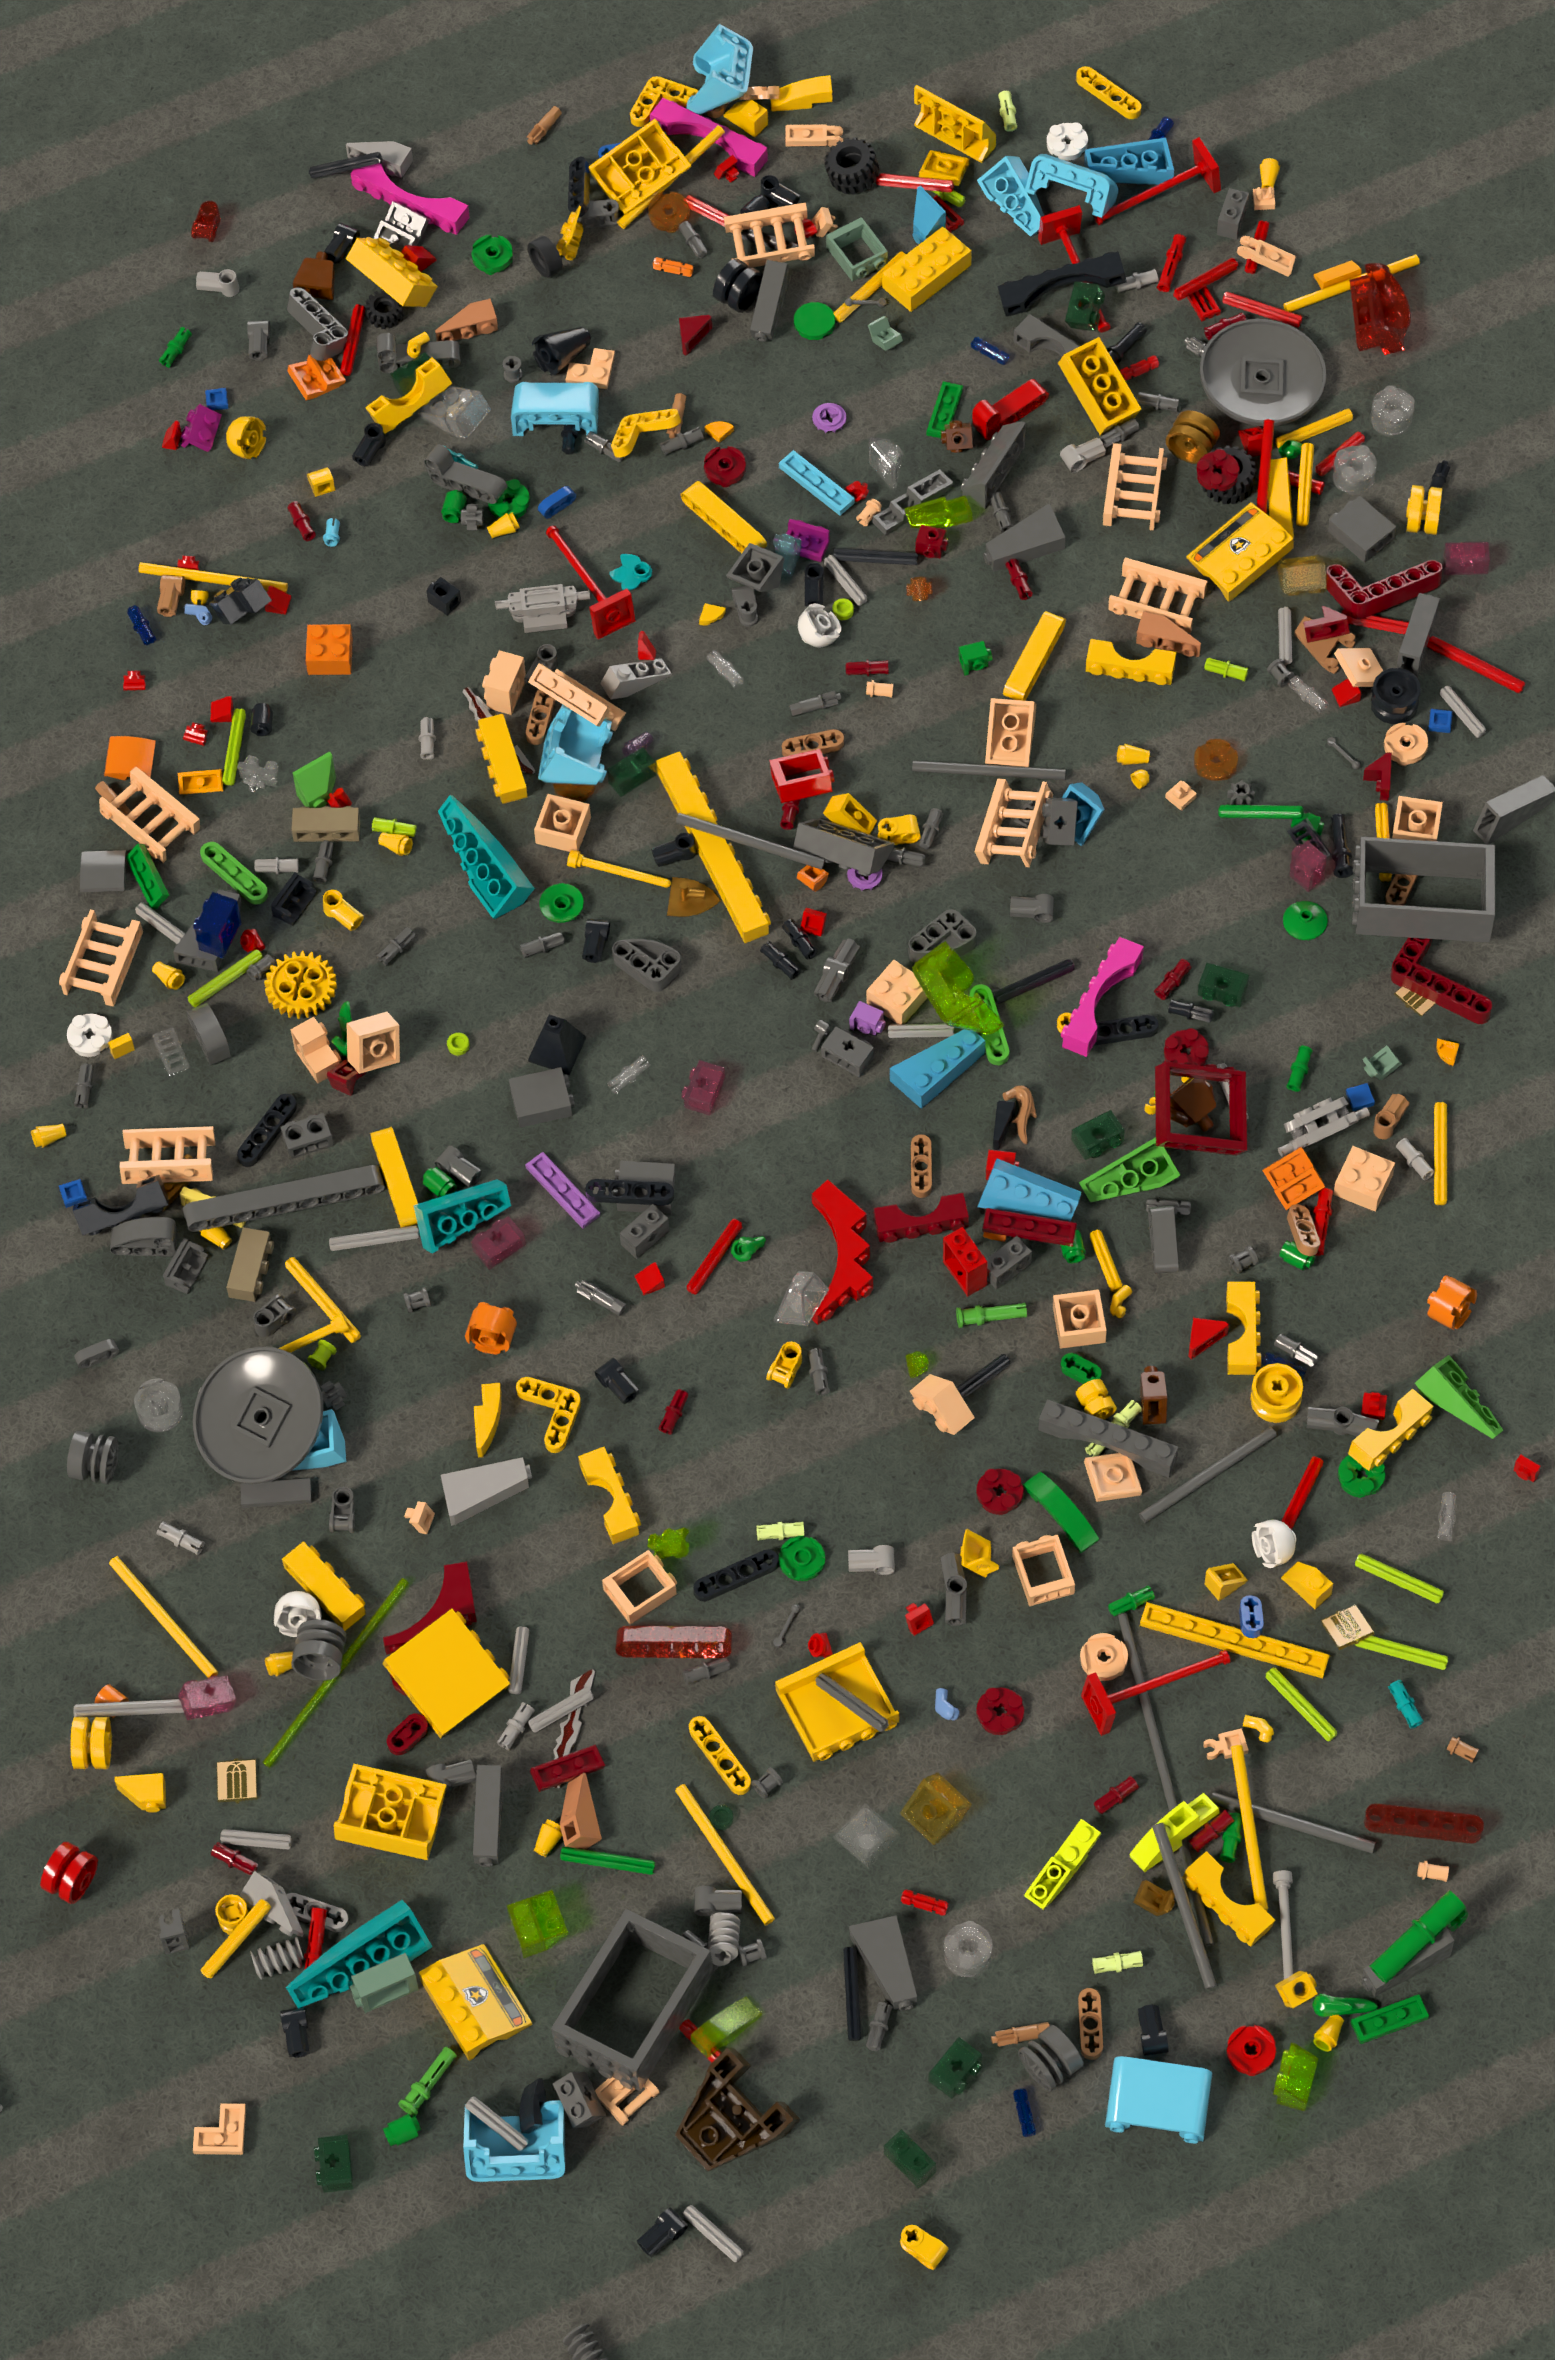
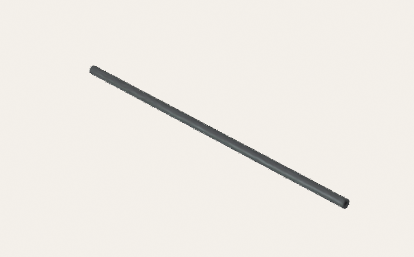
(1162, 1768)

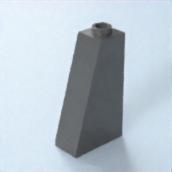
(770, 300)
(1026, 540)
(1418, 633)
(1513, 808)
(187, 949)
(488, 1815)
(885, 1956)
(1425, 1959)

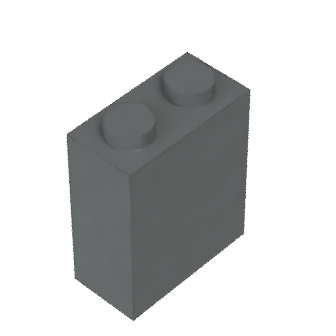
(1361, 528)
(541, 1097)
(644, 1172)

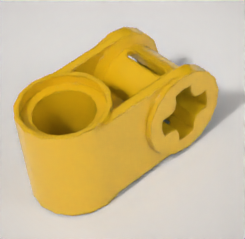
(900, 829)
(784, 1368)
(925, 2249)

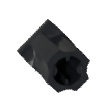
(778, 193)
(343, 239)
(369, 445)
(813, 585)
(672, 850)
(596, 934)
(613, 1376)
(294, 2026)
(1153, 2037)
(668, 2227)

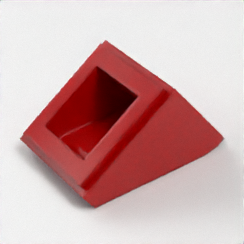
(172, 436)
(280, 601)
(645, 648)
(1346, 693)
(222, 710)
(650, 1279)

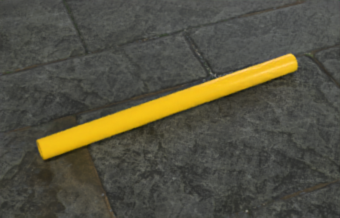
(692, 156)
(1344, 286)
(203, 576)
(163, 1617)
(1249, 1826)
(724, 1854)

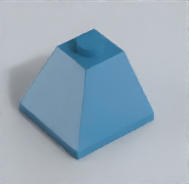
(927, 216)
(1088, 810)

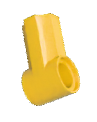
(342, 910)

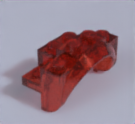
(1382, 319)

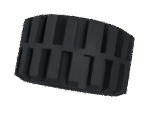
(855, 177)
(1245, 478)

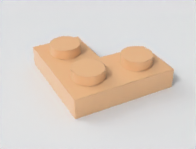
(597, 372)
(227, 2137)

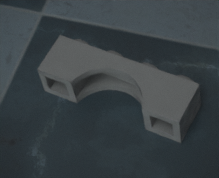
(1035, 335)

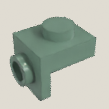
(883, 334)
(1381, 1063)

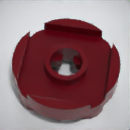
(1217, 460)
(724, 476)
(1186, 1038)
(1007, 1501)
(988, 1716)

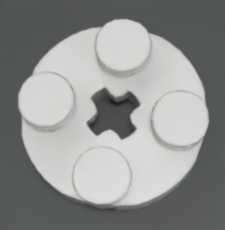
(1069, 131)
(83, 1024)

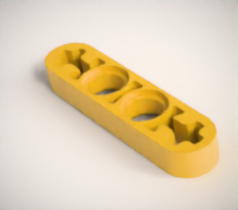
(1110, 91)
(718, 1756)

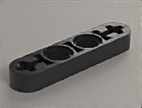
(579, 186)
(1117, 1036)
(263, 1128)
(630, 1188)
(734, 1572)

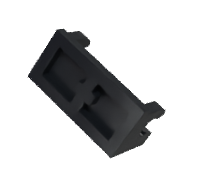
(293, 899)

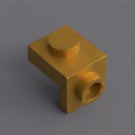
(1154, 1898)

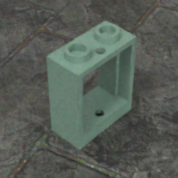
(849, 234)
(383, 1983)

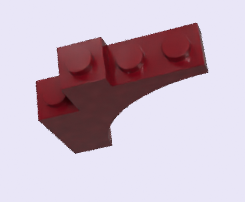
(454, 1594)

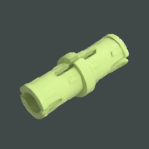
(1009, 120)
(780, 1530)
(1117, 1962)

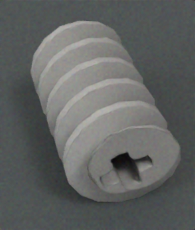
(723, 1938)
(278, 1958)

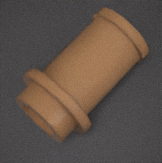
(1462, 1749)

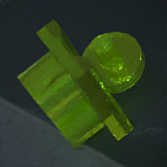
(669, 1543)

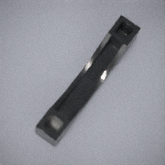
(1020, 294)

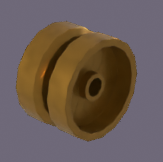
(1192, 436)

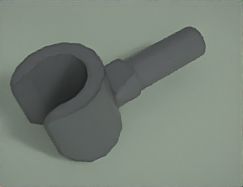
(823, 1030)

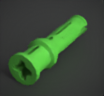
(980, 1315)
(421, 2090)

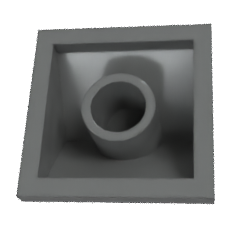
(757, 568)

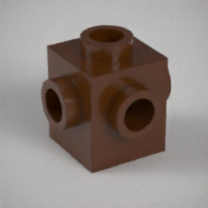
(959, 429)

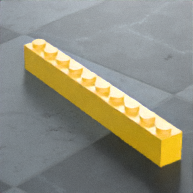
(713, 850)

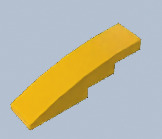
(1280, 495)

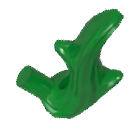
(344, 1018)
(1328, 2006)

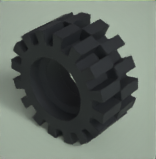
(383, 319)

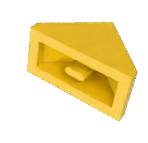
(1224, 1580)

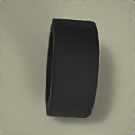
(545, 256)

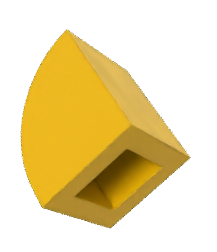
(321, 481)

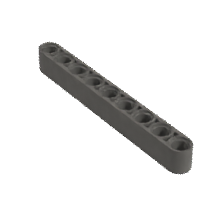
(283, 1198)

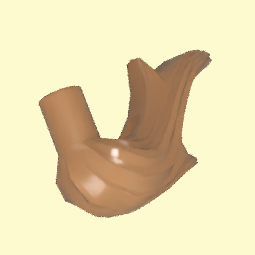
(1026, 1108)

